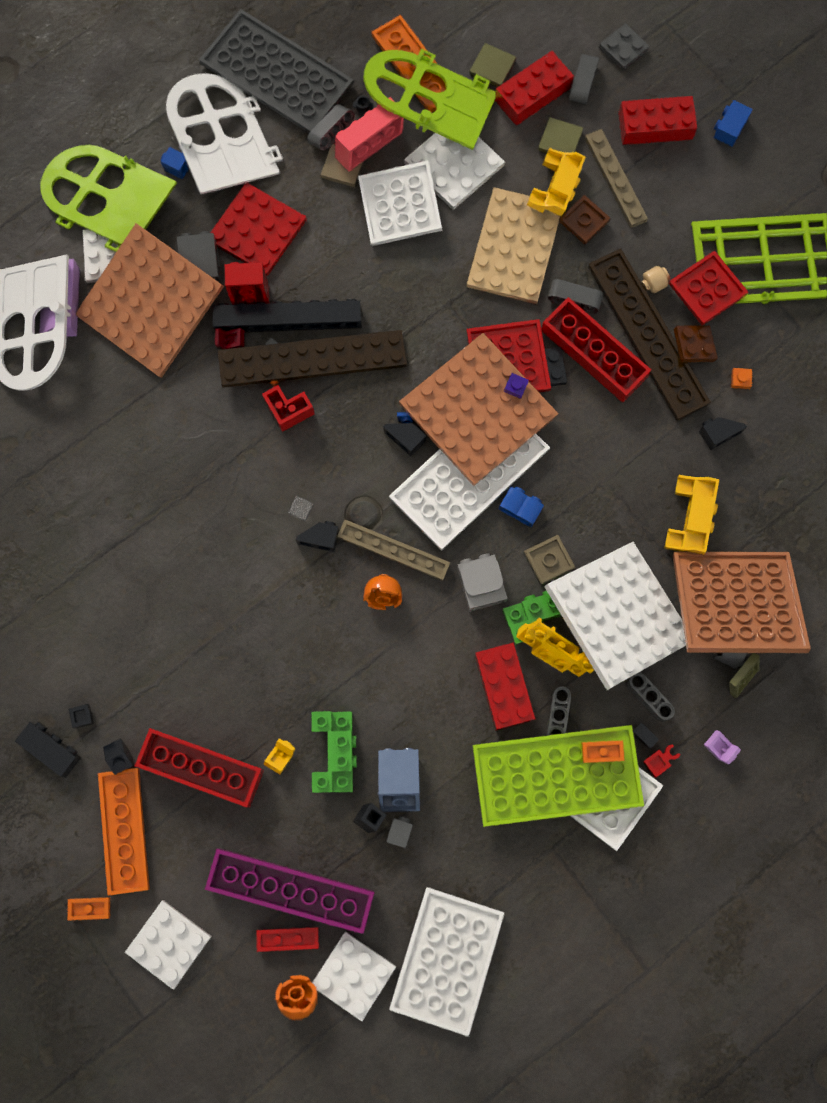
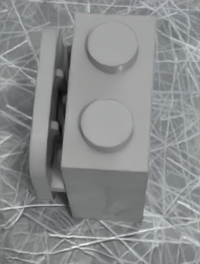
(482, 582)

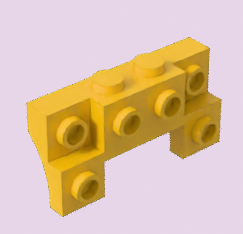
(565, 179)
(699, 515)
(554, 648)

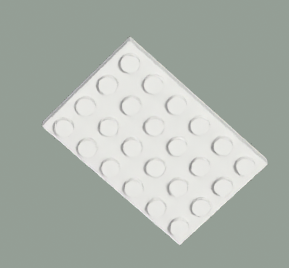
(447, 961)

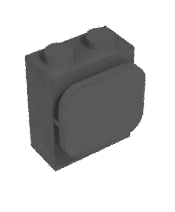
(201, 251)

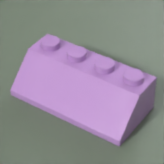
(47, 317)

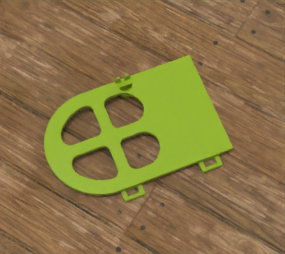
(459, 109)
(132, 202)

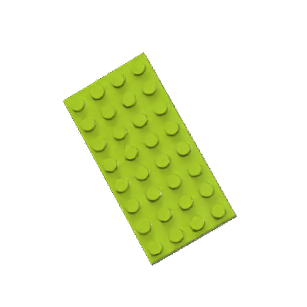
(549, 780)

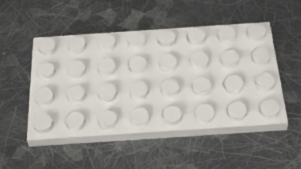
(445, 501)

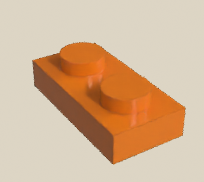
(602, 751)
(89, 908)

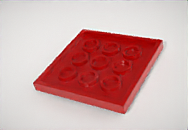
(257, 227)
(522, 346)

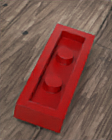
(288, 939)

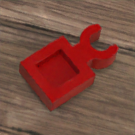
(659, 761)

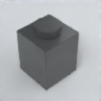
(400, 832)

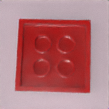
(708, 288)

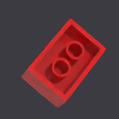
(246, 283)

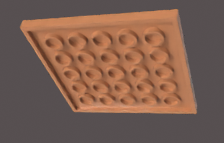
(149, 300)
(470, 413)
(740, 603)

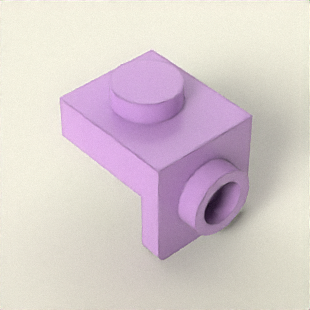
(722, 747)

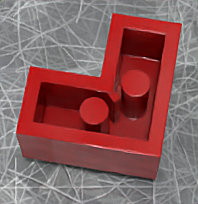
(287, 412)

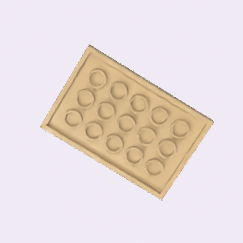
(513, 248)

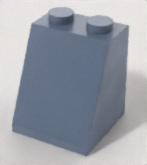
(398, 780)

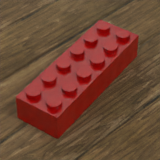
(595, 349)
(199, 768)

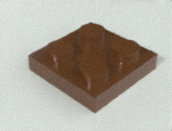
(584, 219)
(695, 344)

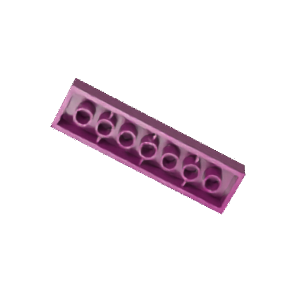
(290, 890)

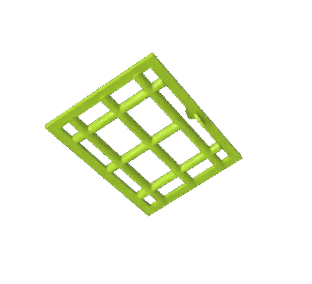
(766, 259)

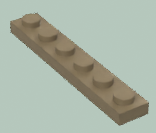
(616, 178)
(393, 550)

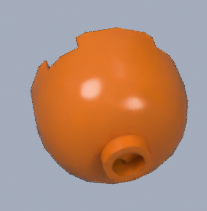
(383, 592)
(296, 997)

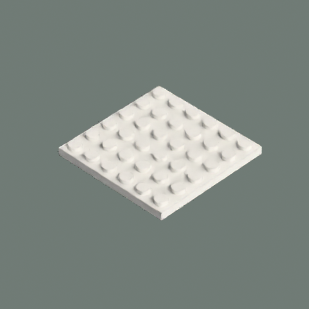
(618, 614)

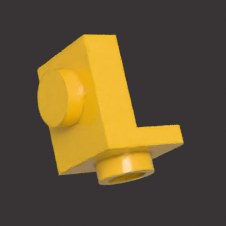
(280, 756)

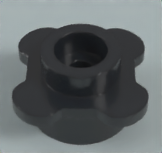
(363, 100)

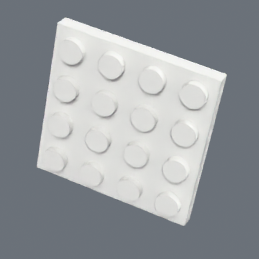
(456, 168)
(400, 203)
(616, 825)

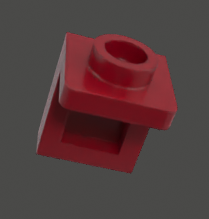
(229, 339)

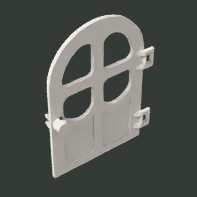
(227, 159)
(27, 291)

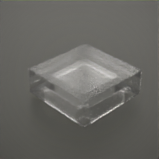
(300, 508)

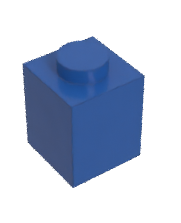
(174, 163)

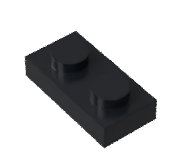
(556, 366)

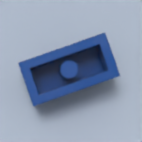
(732, 123)

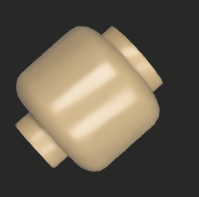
(655, 279)

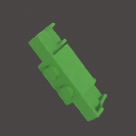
(530, 611)
(340, 752)

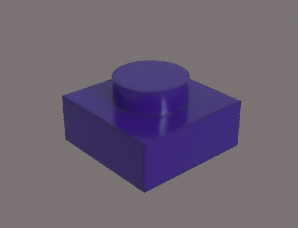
(516, 385)

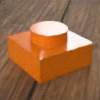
(741, 378)

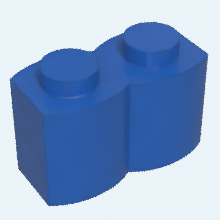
(521, 506)

